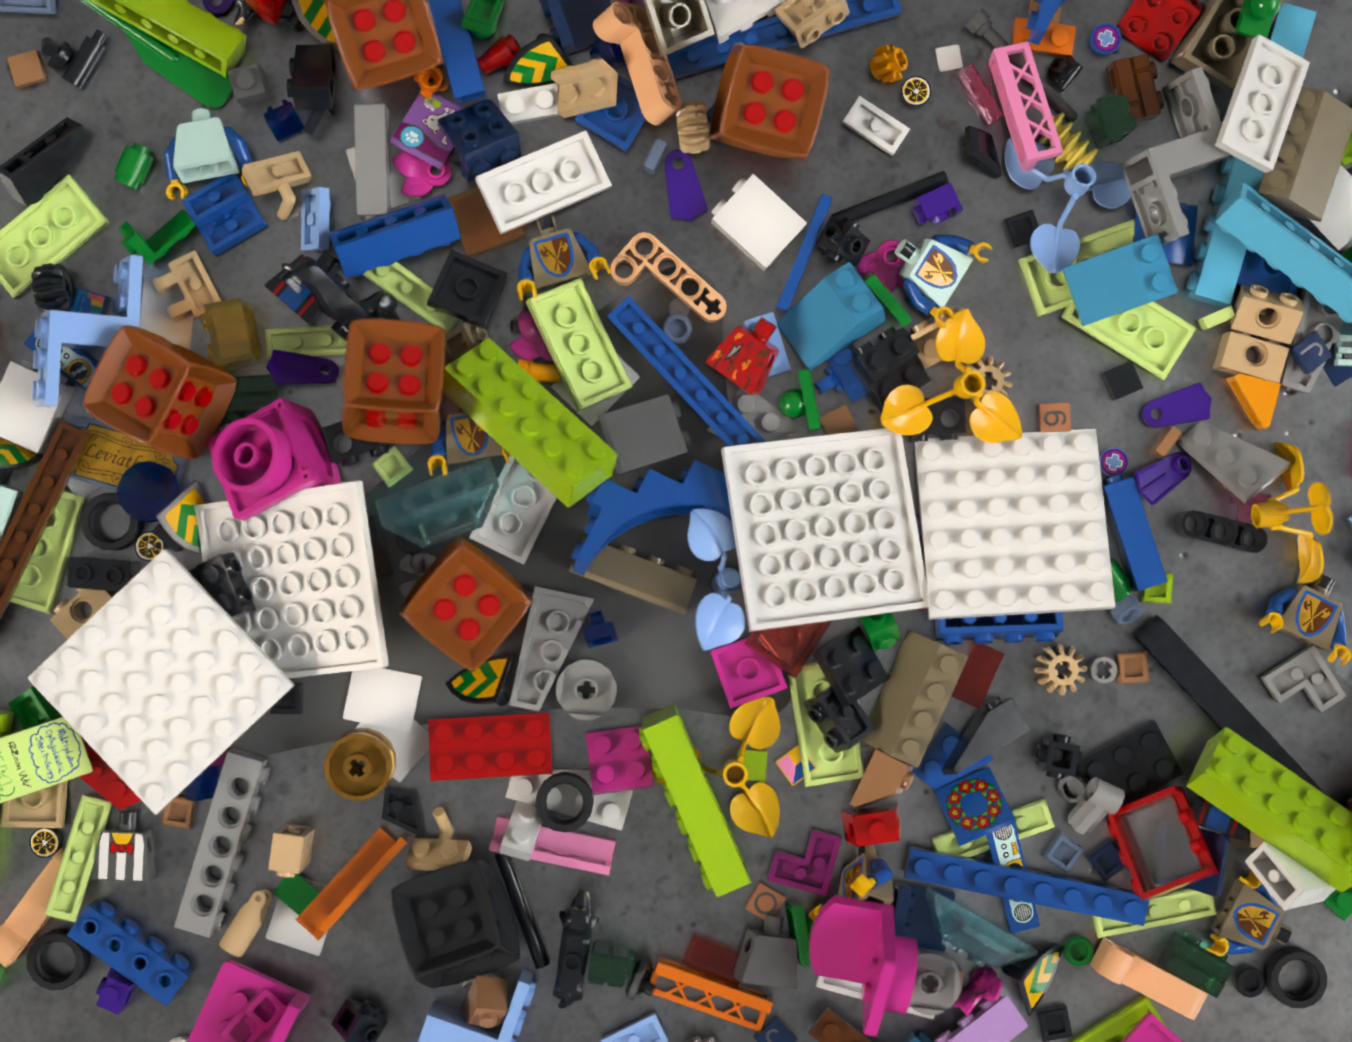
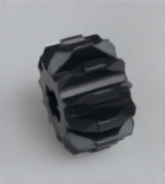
(52, 288)

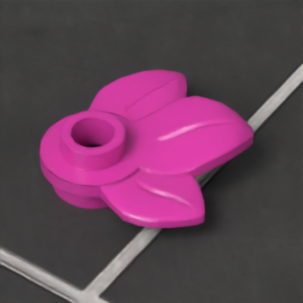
(419, 175)
(884, 269)
(531, 344)
(982, 985)

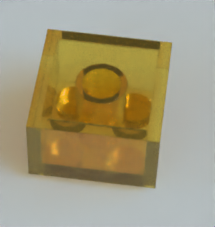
(232, 334)

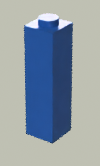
(457, 50)
(1132, 533)

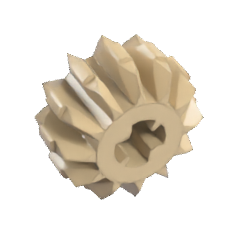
(693, 127)
(994, 374)
(1050, 673)

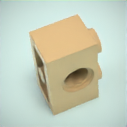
(1277, 326)
(1232, 356)
(69, 615)
(291, 850)

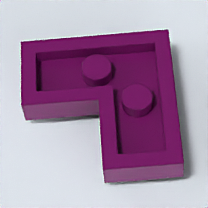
(809, 872)

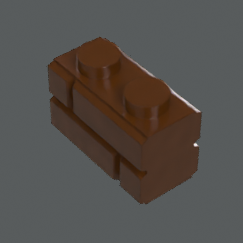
(1135, 80)

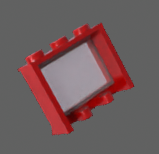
(1161, 843)

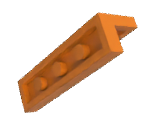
(349, 883)
(712, 987)

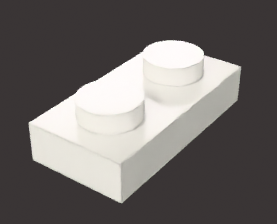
(530, 103)
(876, 126)
(521, 832)

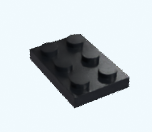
(1133, 762)

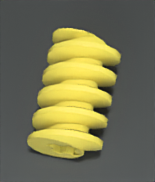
(1073, 151)

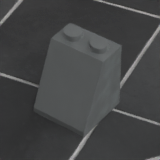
(645, 433)

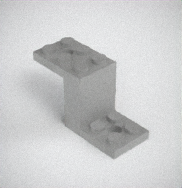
(1152, 170)

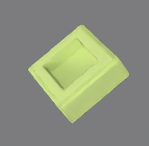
(1215, 318)
(392, 466)

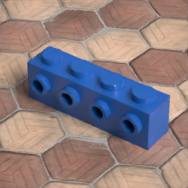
(395, 236)
(1008, 627)
(131, 951)

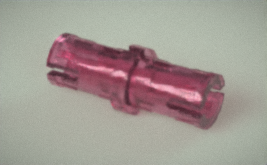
(980, 94)

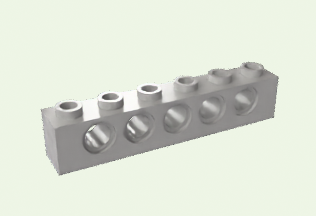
(192, 914)

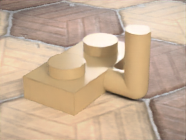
(279, 175)
(437, 853)

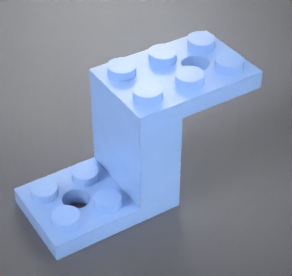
(84, 330)
(448, 1025)

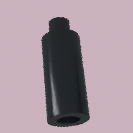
(85, 59)

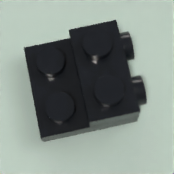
(888, 365)
(225, 583)

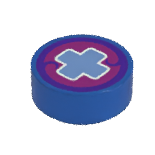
(1105, 39)

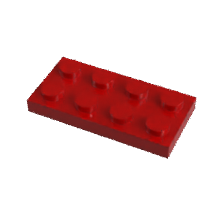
(490, 747)

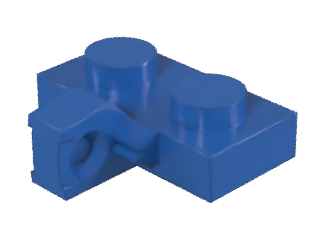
(842, 375)

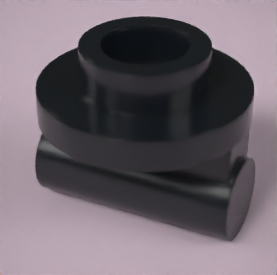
(59, 55)
(1064, 71)

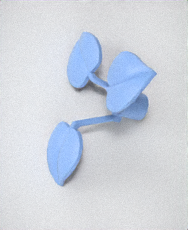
(1056, 246)
(716, 618)

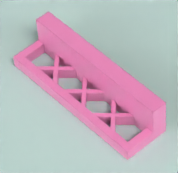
(1013, 107)
(564, 849)

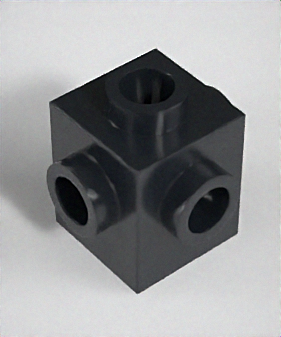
(843, 241)
(1069, 758)
(359, 1021)

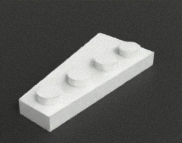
(737, 15)
(607, 810)

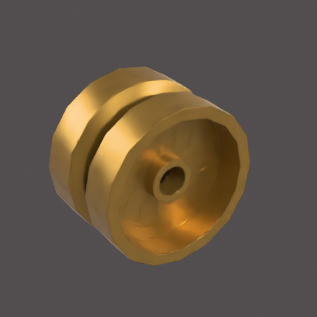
(347, 777)

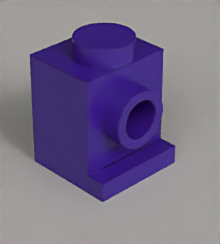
(936, 205)
(115, 992)

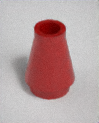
(499, 54)

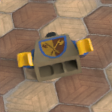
(557, 259)
(462, 442)
(1310, 617)
(865, 879)
(1248, 919)

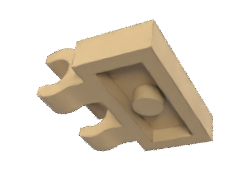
(194, 283)

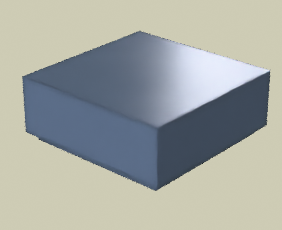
(654, 156)
(1063, 852)

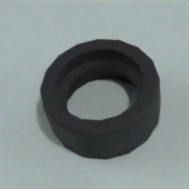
(90, 531)
(559, 824)
(38, 971)
(1316, 988)

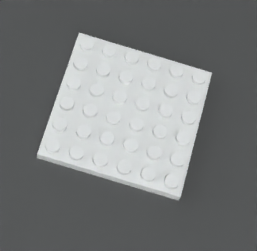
(1013, 525)
(824, 528)
(307, 578)
(160, 681)

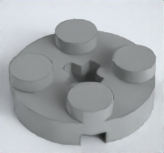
(573, 700)
(948, 978)

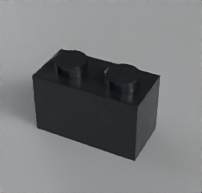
(313, 77)

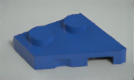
(937, 755)

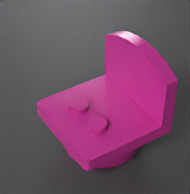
(271, 457)
(859, 945)
(232, 990)

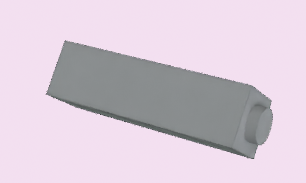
(372, 160)

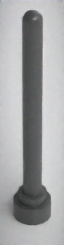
(982, 26)

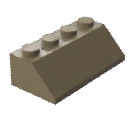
(678, 23)
(1214, 44)
(1309, 155)
(642, 577)
(914, 698)

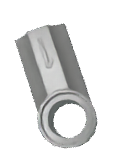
(1097, 801)

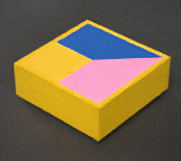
(791, 765)

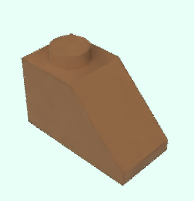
(882, 780)
(485, 1002)

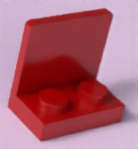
(1159, 24)

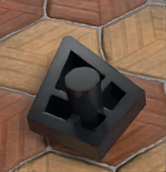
(982, 150)
(403, 810)
(639, 981)

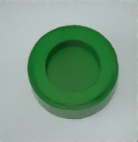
(1078, 950)

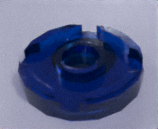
(147, 490)

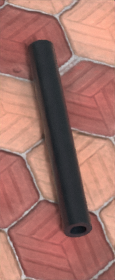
(893, 197)
(522, 910)

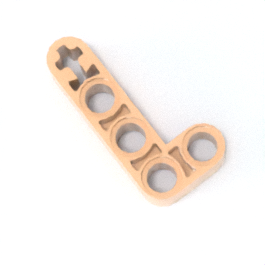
(648, 70)
(672, 282)
(28, 916)
(1147, 978)

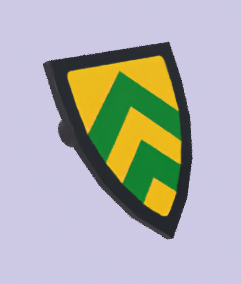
(535, 63)
(15, 458)
(484, 684)
(1035, 976)

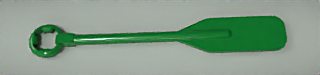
(176, 67)

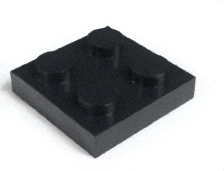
(467, 289)
(851, 666)

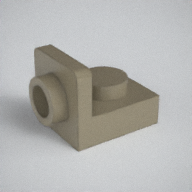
(462, 340)

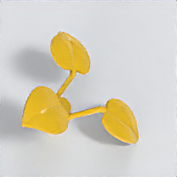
(964, 343)
(1275, 513)
(758, 807)

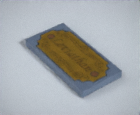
(112, 453)

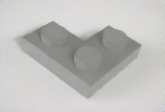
(1307, 672)

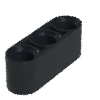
(1234, 531)

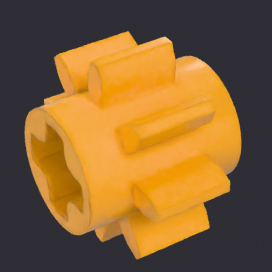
(888, 63)

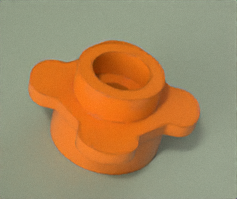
(427, 88)

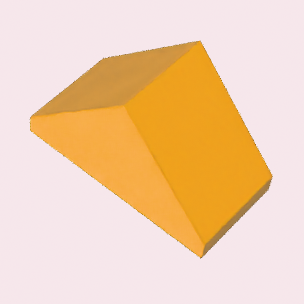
(1256, 397)

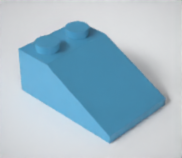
(1120, 280)
(831, 316)

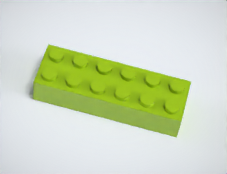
(528, 422)
(697, 805)
(1276, 806)

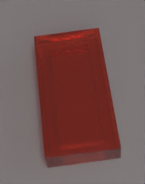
(977, 675)
(711, 958)

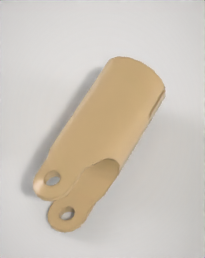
(246, 923)

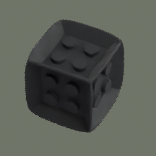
(455, 924)

